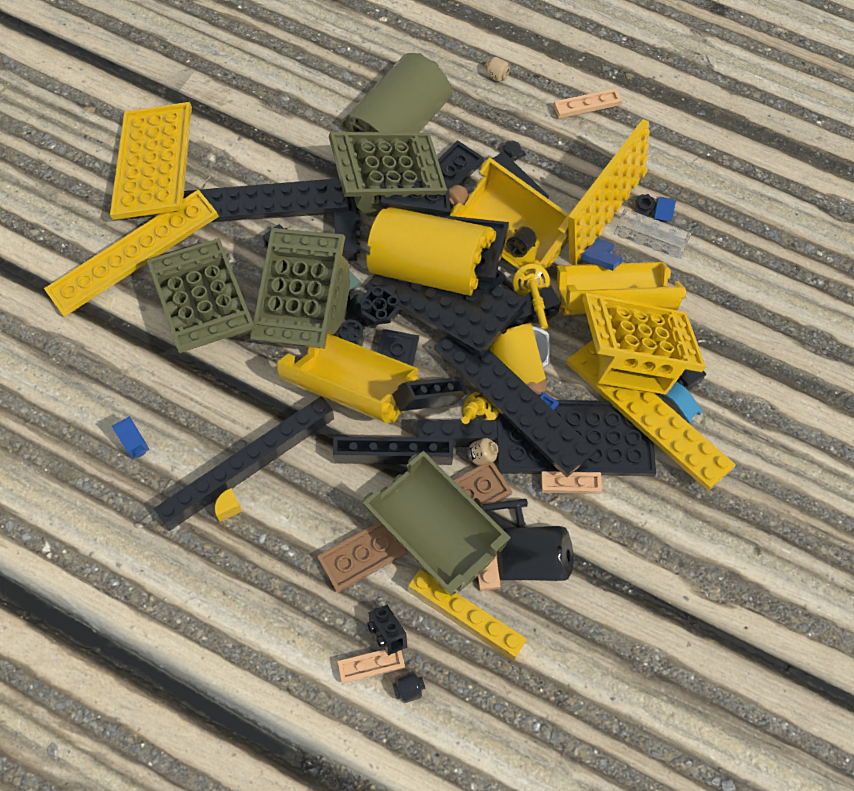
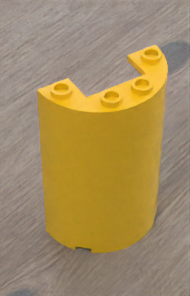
(511, 200)
(427, 249)
(628, 281)
(350, 377)

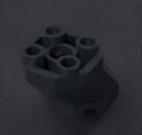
(373, 307)

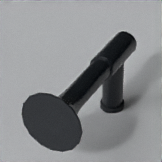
(516, 504)

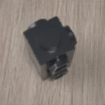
(387, 630)

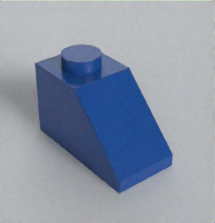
(130, 438)

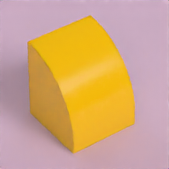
(227, 505)

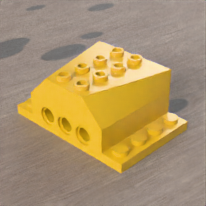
(641, 343)

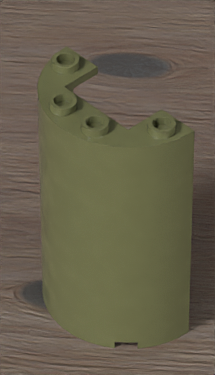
(402, 98)
(438, 523)

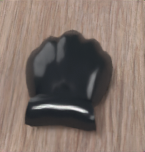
(513, 150)
(644, 204)

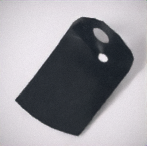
(534, 554)

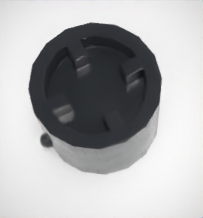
(521, 241)
(352, 331)

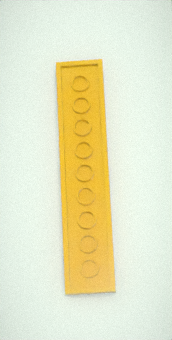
(130, 253)
(658, 423)

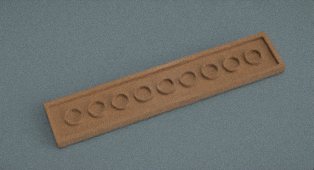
(377, 547)

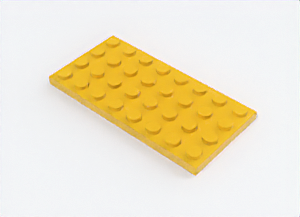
(151, 161)
(608, 192)

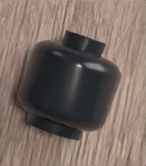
(408, 687)

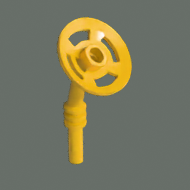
(533, 287)
(477, 406)

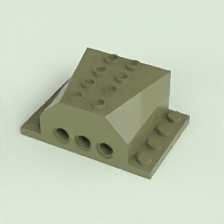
(366, 154)
(302, 288)
(200, 295)

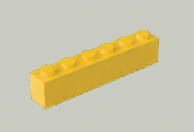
(467, 616)

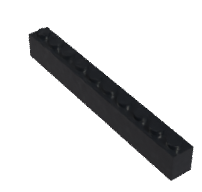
(244, 463)

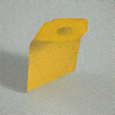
(520, 353)

